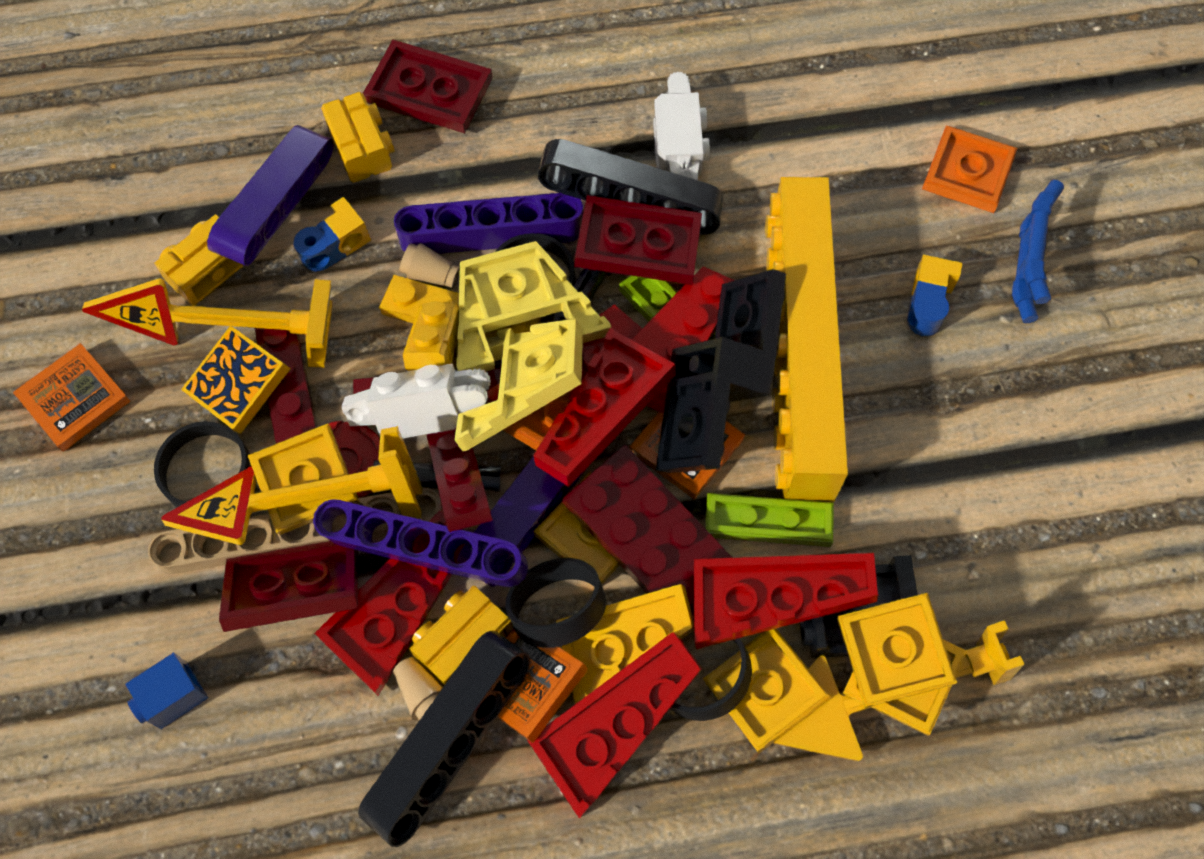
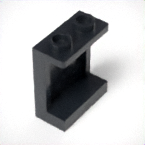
(894, 583)

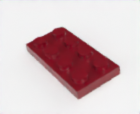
(642, 524)

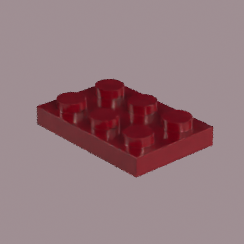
(428, 86)
(638, 240)
(288, 585)

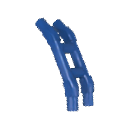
(1030, 274)

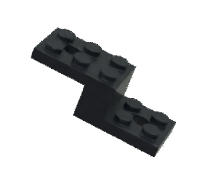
(721, 371)

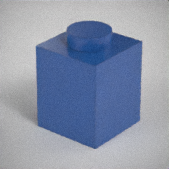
(165, 692)

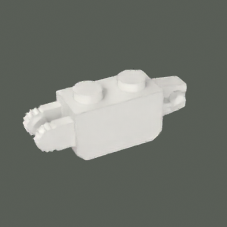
(679, 129)
(418, 399)

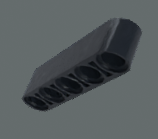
(588, 171)
(444, 738)

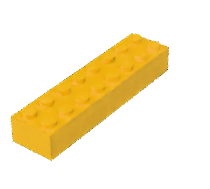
(808, 347)

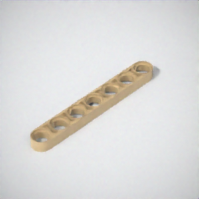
(191, 544)

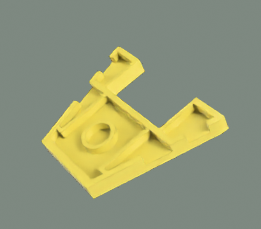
(513, 289)
(533, 373)

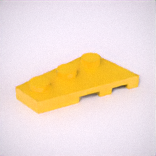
(627, 633)

